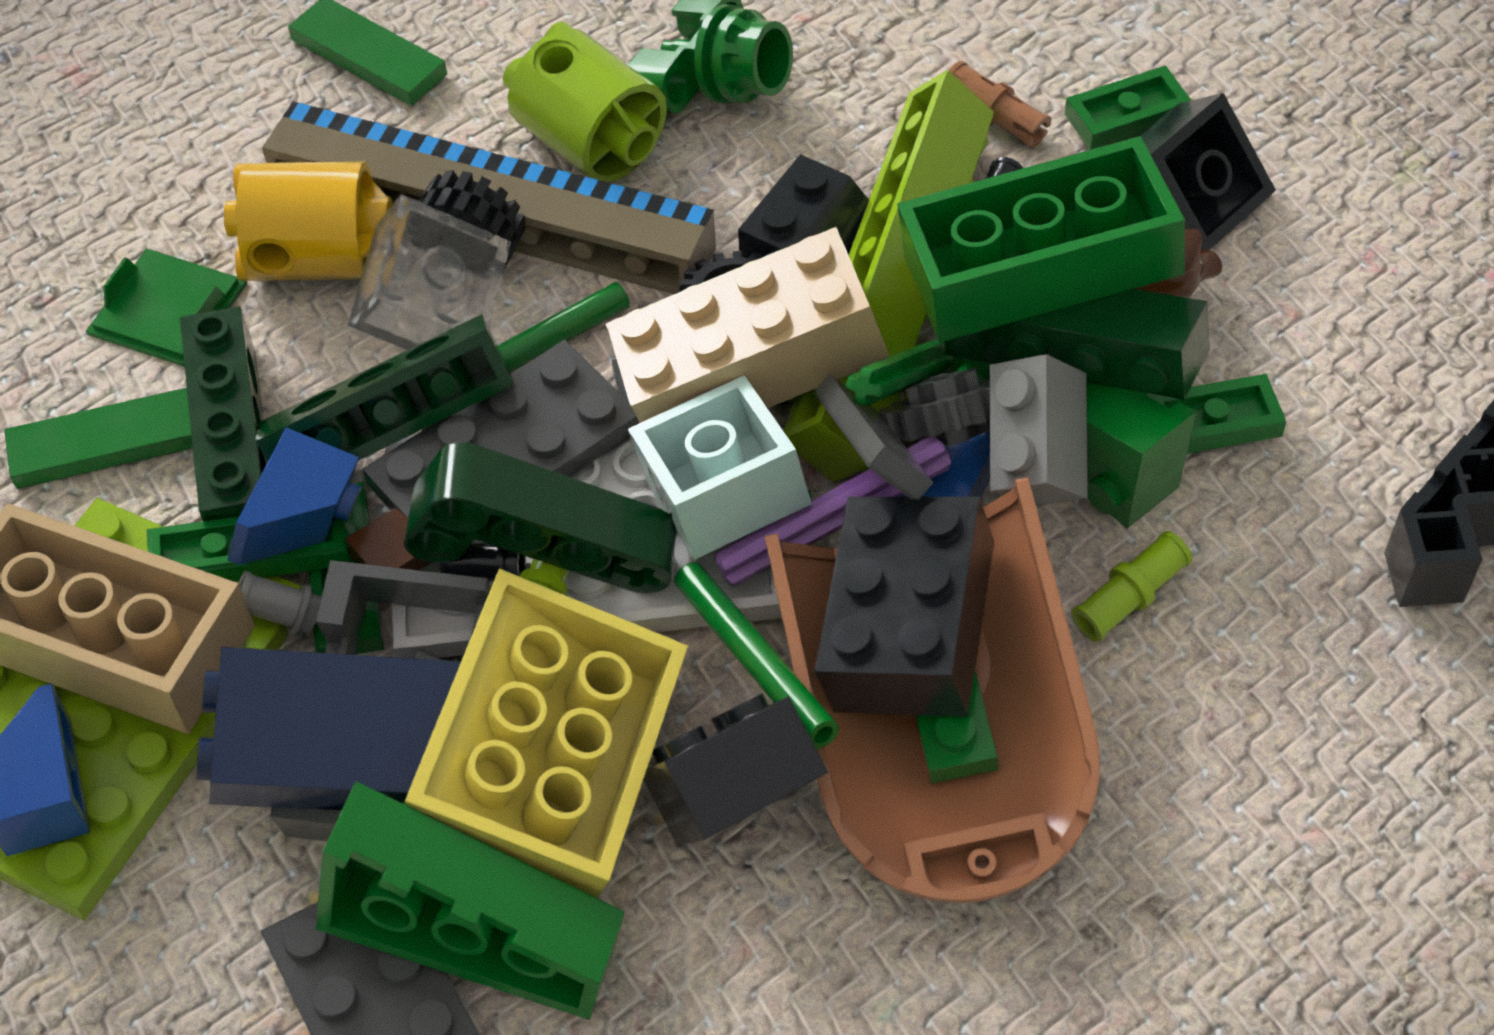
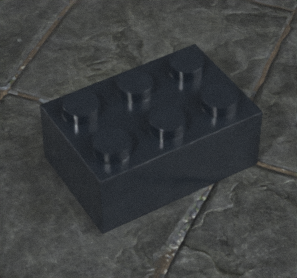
(906, 606)

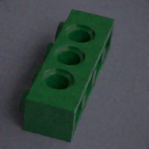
(398, 394)
(222, 410)

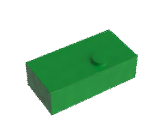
(1042, 238)

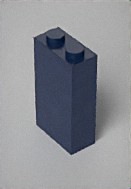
(313, 723)

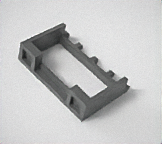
(340, 621)

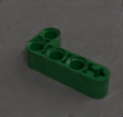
(538, 514)

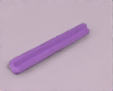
(821, 518)

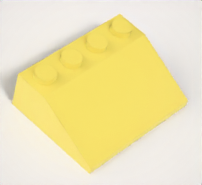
(548, 731)

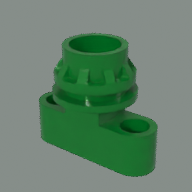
(726, 54)

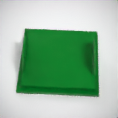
(150, 297)

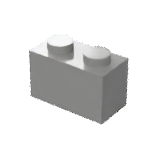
(1039, 428)

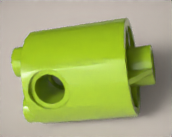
(585, 103)

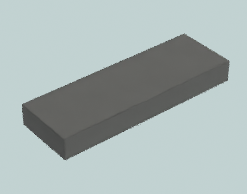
(873, 439)

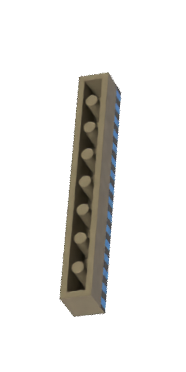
(566, 214)

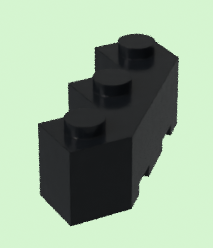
(1440, 528)

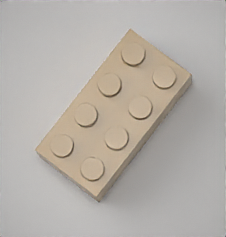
(772, 319)
(112, 618)

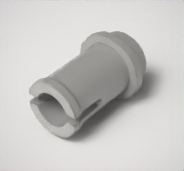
(280, 603)

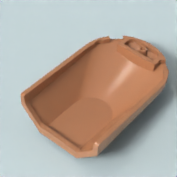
(983, 830)

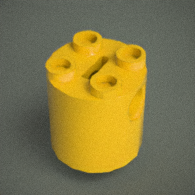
(303, 219)

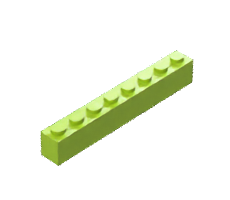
(929, 152)

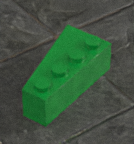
(1131, 447)
(461, 906)

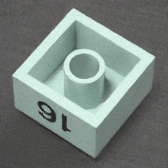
(720, 466)

